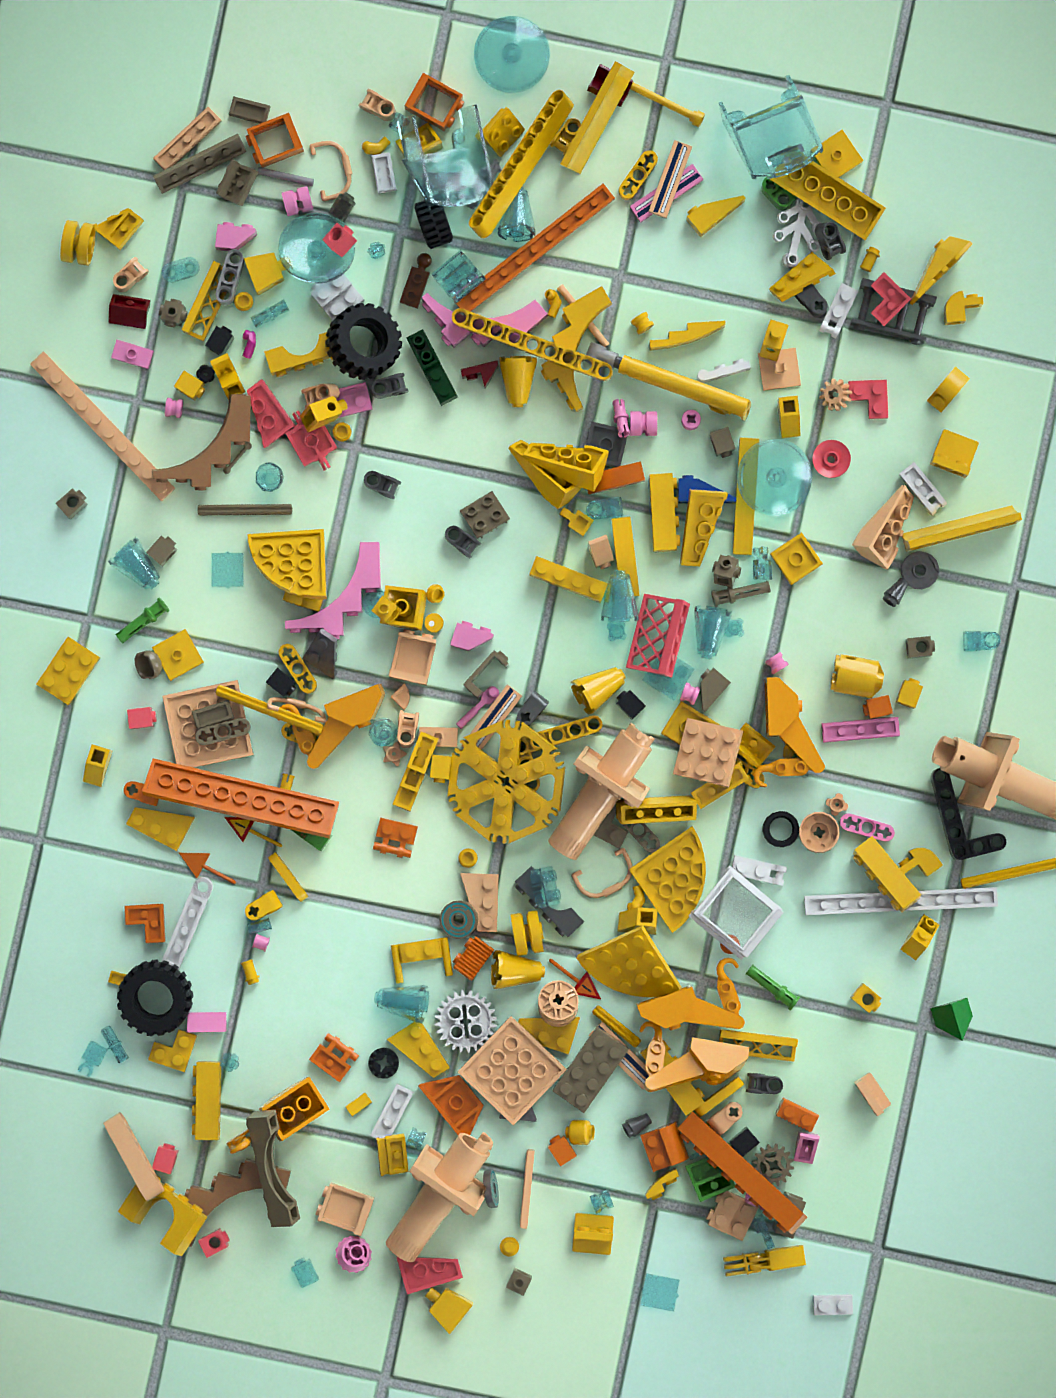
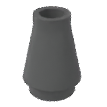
(895, 592)
(635, 1125)

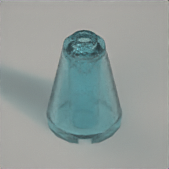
(518, 219)
(136, 564)
(619, 599)
(710, 629)
(404, 1001)

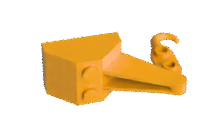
(343, 717)
(783, 720)
(684, 1006)
(703, 1060)
(294, 1110)

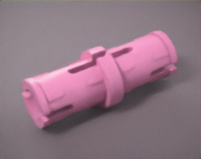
(621, 417)

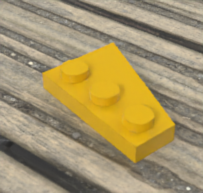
(800, 276)

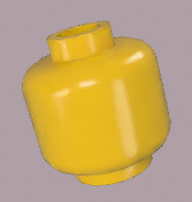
(580, 1132)

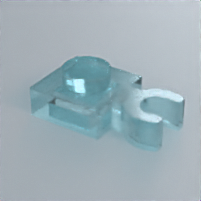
(93, 1055)
(761, 1227)

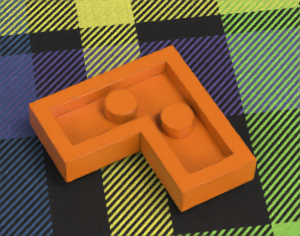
(152, 916)

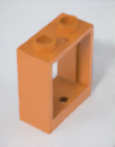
(417, 92)
(268, 125)

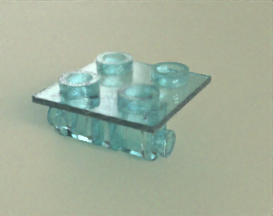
(551, 893)

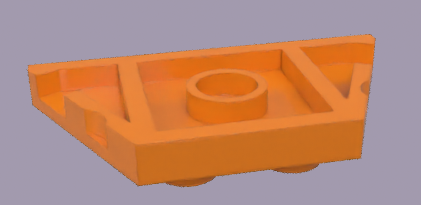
(454, 1102)

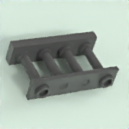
(924, 302)

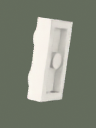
(833, 1304)

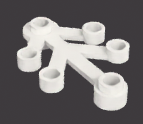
(799, 228)

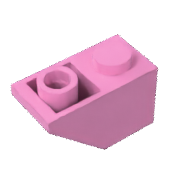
(233, 237)
(469, 638)

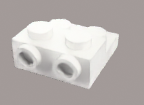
(336, 296)

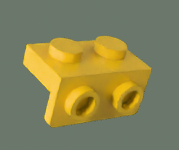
(754, 746)

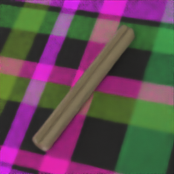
(245, 509)

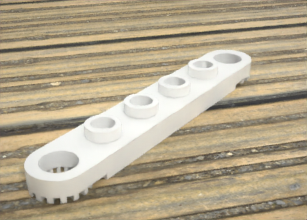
(187, 923)

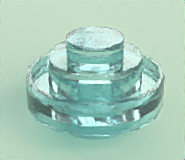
(370, 601)
(382, 732)

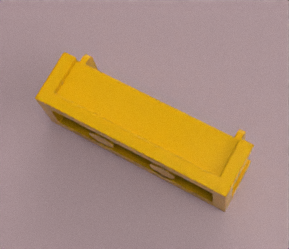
(710, 792)

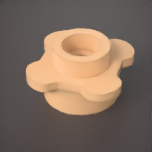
(836, 809)

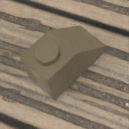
(712, 687)

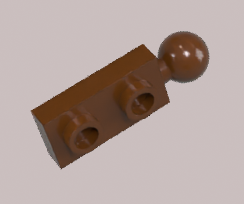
(416, 282)

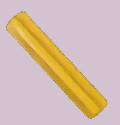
(616, 1026)

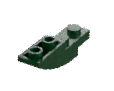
(431, 367)

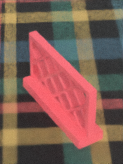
(672, 640)

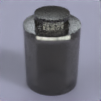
(342, 206)

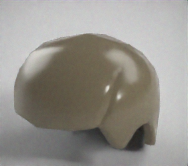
(148, 664)

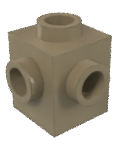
(177, 318)
(726, 570)

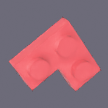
(893, 298)
(875, 392)

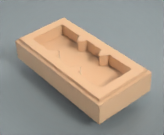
(447, 736)

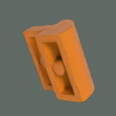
(664, 1146)

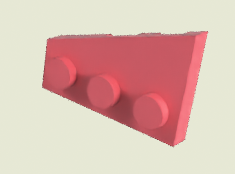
(269, 413)
(428, 1272)

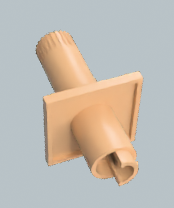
(992, 773)
(607, 782)
(447, 1183)

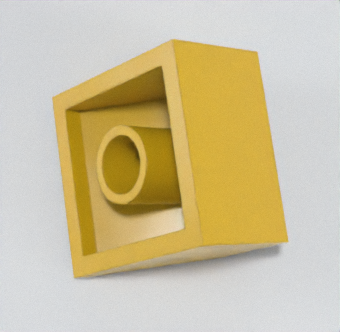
(412, 604)

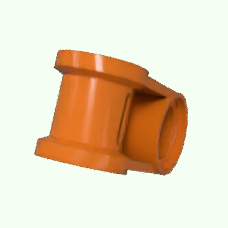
(138, 796)

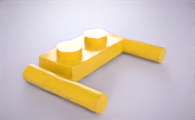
(421, 951)

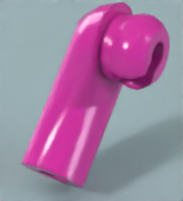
(251, 343)

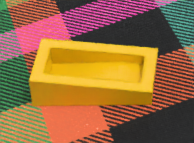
(116, 977)
(358, 1104)

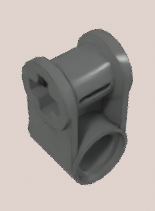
(831, 242)
(810, 298)
(390, 385)
(383, 484)
(462, 541)
(533, 706)
(762, 1084)

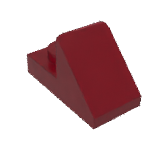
(486, 370)

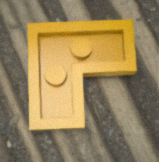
(176, 1056)

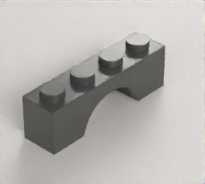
(565, 920)

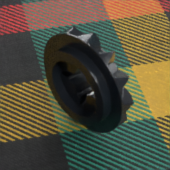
(392, 1059)

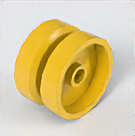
(78, 242)
(528, 932)

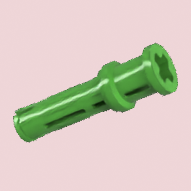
(150, 615)
(780, 992)

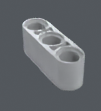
(231, 287)

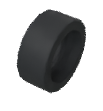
(766, 829)

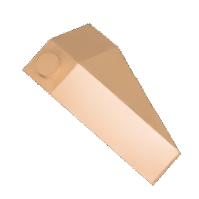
(881, 533)

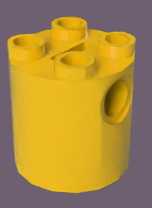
(857, 676)

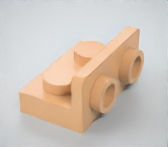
(873, 1093)

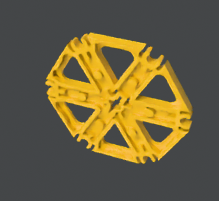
(522, 774)

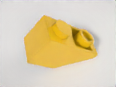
(789, 416)
(96, 765)
(637, 917)
(920, 937)

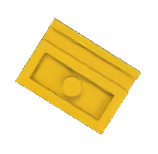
(392, 1154)

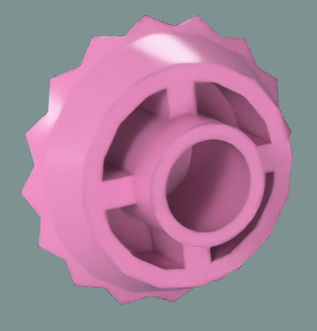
(353, 1254)

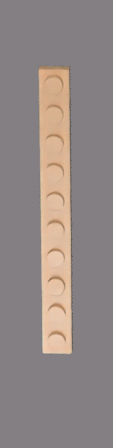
(100, 424)

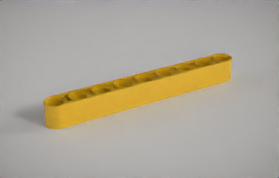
(521, 164)
(525, 337)

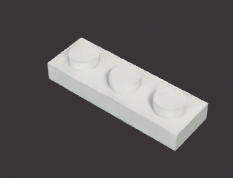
(392, 1112)

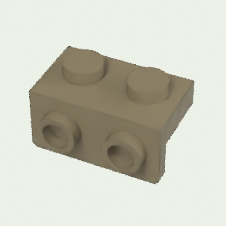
(236, 183)

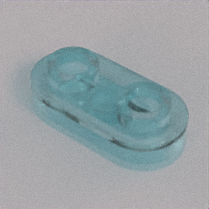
(180, 269)

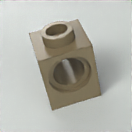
(722, 442)
(70, 512)
(162, 550)
(912, 652)
(519, 1281)

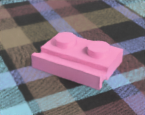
(356, 399)

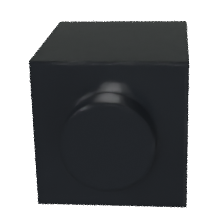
(220, 340)
(281, 683)
(630, 704)
(744, 1141)

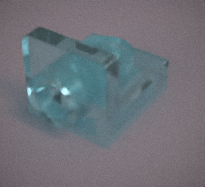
(304, 1272)

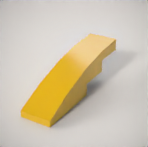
(694, 332)
(625, 549)
(415, 771)

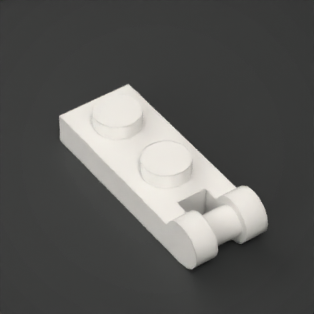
(839, 309)
(723, 371)
(922, 488)
(759, 870)

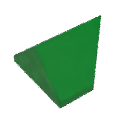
(953, 1017)

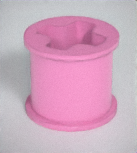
(261, 942)

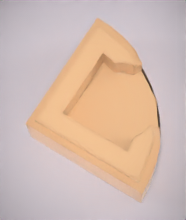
(402, 696)

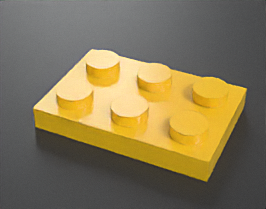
(68, 670)

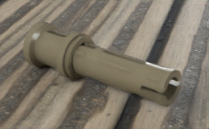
(762, 587)

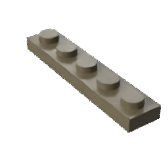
(199, 163)

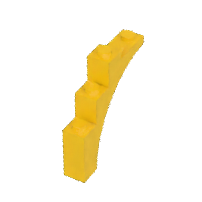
(579, 315)

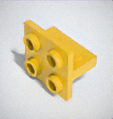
(502, 131)
(593, 1233)

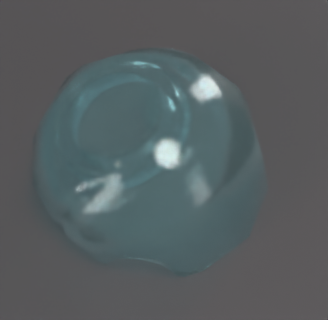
(269, 477)

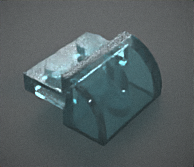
(458, 276)

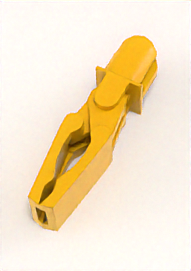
(775, 1260)

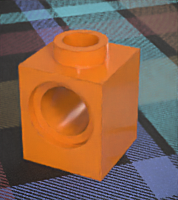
(877, 707)
(561, 1149)

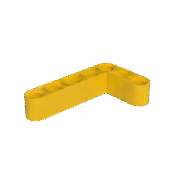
(567, 736)

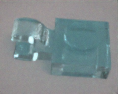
(762, 566)

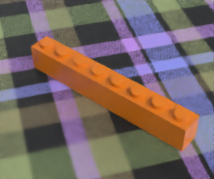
(742, 1173)

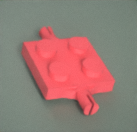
(312, 445)

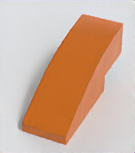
(620, 477)

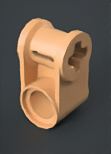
(375, 103)
(131, 274)
(318, 392)
(407, 725)
(722, 1120)

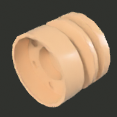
(825, 823)
(556, 1014)

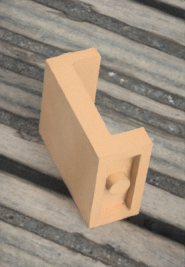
(413, 657)
(345, 1208)

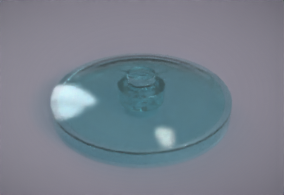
(511, 54)
(307, 255)
(774, 477)

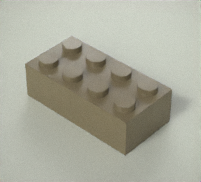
(590, 1069)

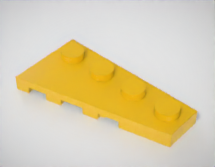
(700, 523)

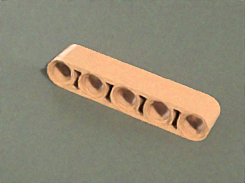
(133, 1156)

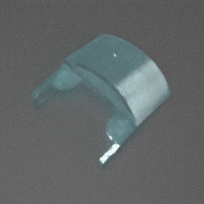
(775, 138)
(452, 175)

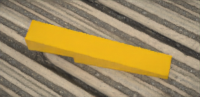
(743, 512)

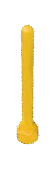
(695, 117)

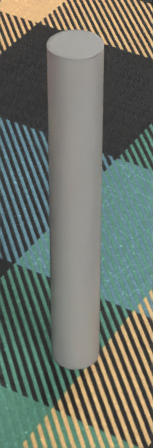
(285, 176)

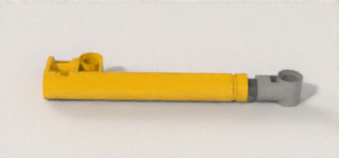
(717, 399)

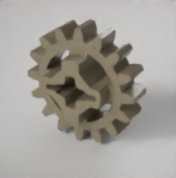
(777, 1156)

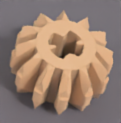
(835, 402)

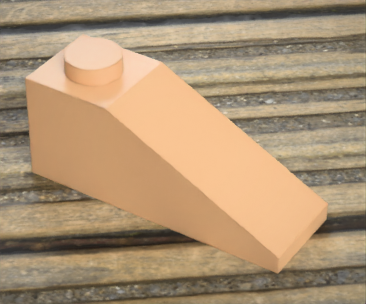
(601, 552)

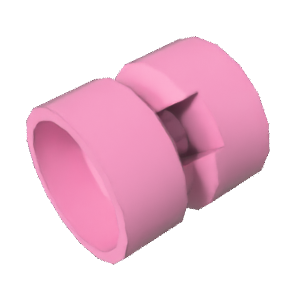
(290, 201)
(643, 423)

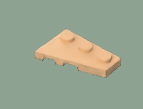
(483, 896)

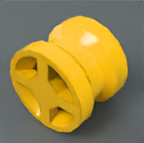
(642, 323)

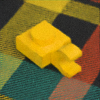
(578, 522)

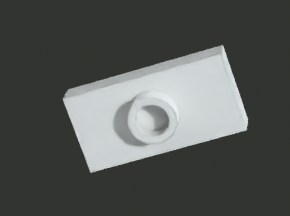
(383, 173)

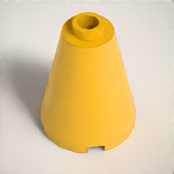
(517, 377)
(597, 688)
(514, 970)

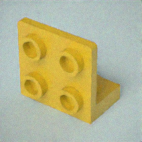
(954, 453)

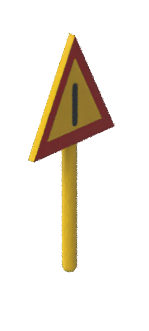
(243, 827)

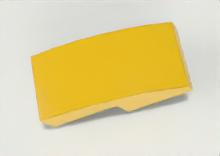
(656, 1189)

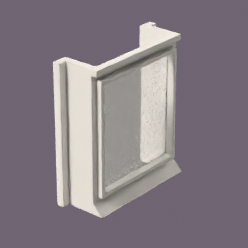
(737, 913)

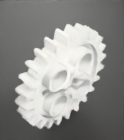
(483, 1019)

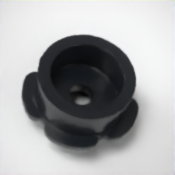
(205, 369)

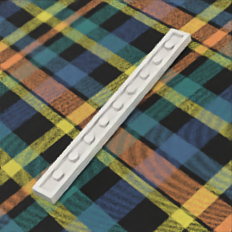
(879, 903)

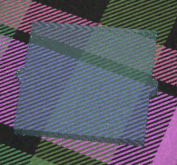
(227, 569)
(660, 1292)

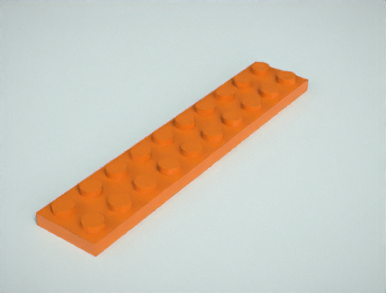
(240, 798)

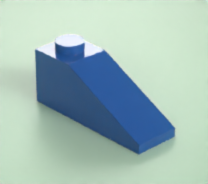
(689, 482)

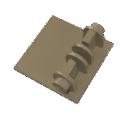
(485, 515)

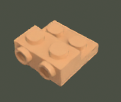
(731, 1215)

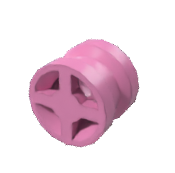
(174, 407)
(688, 422)
(776, 663)
(690, 693)

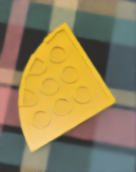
(292, 561)
(674, 877)
(630, 965)

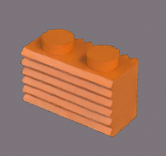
(473, 958)
(797, 1115)

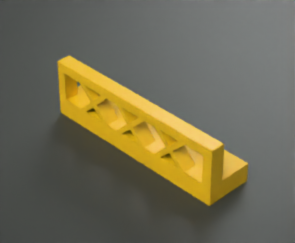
(200, 301)
(763, 1038)

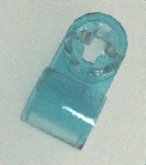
(608, 507)
(977, 640)

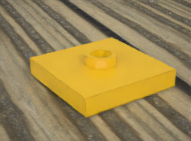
(838, 154)
(796, 558)
(178, 654)

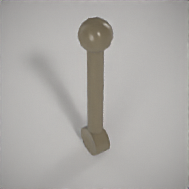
(247, 446)

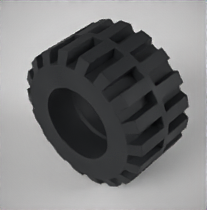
(433, 224)

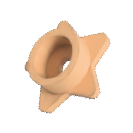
(389, 750)

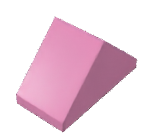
(806, 1147)

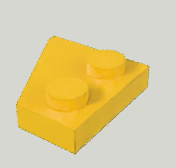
(119, 227)

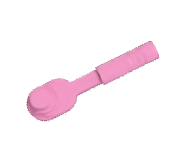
(487, 697)

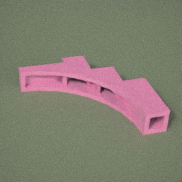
(523, 319)
(331, 619)

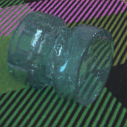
(597, 1201)

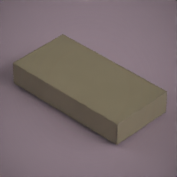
(249, 110)
(213, 714)

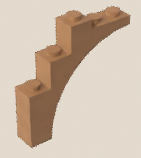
(218, 452)
(230, 1185)

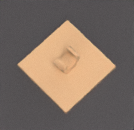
(781, 373)

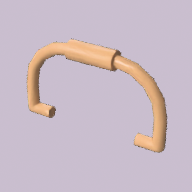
(346, 165)
(297, 703)
(612, 889)

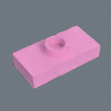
(132, 354)

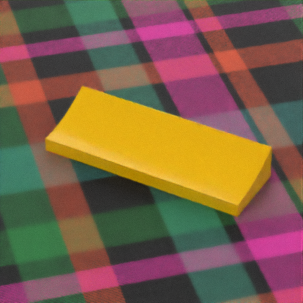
(597, 117)
(833, 198)
(960, 528)

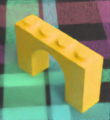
(186, 1219)

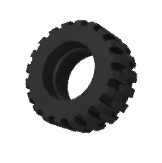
(382, 328)
(137, 1015)

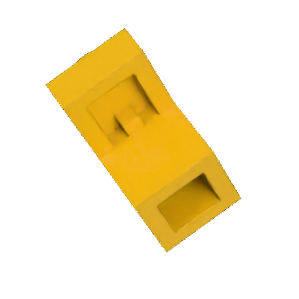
(955, 307)
(227, 375)
(948, 389)
(924, 858)

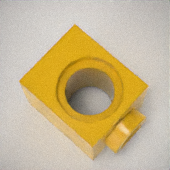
(190, 386)
(386, 610)
(909, 693)
(440, 768)
(860, 992)

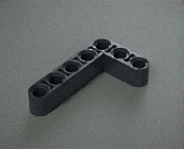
(948, 824)

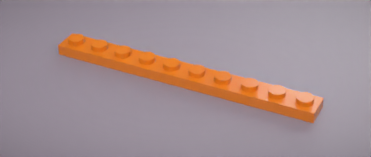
(537, 247)

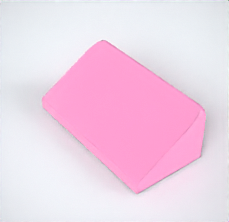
(206, 1022)

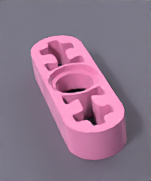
(881, 826)

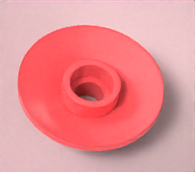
(841, 458)

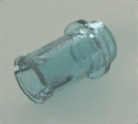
(259, 926)

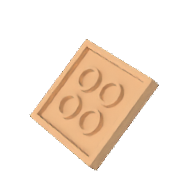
(708, 752)

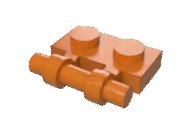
(395, 831)
(329, 1061)

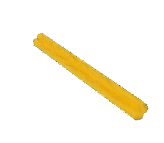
(261, 706)
(1008, 873)

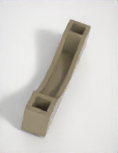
(280, 1204)

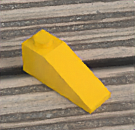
(710, 214)

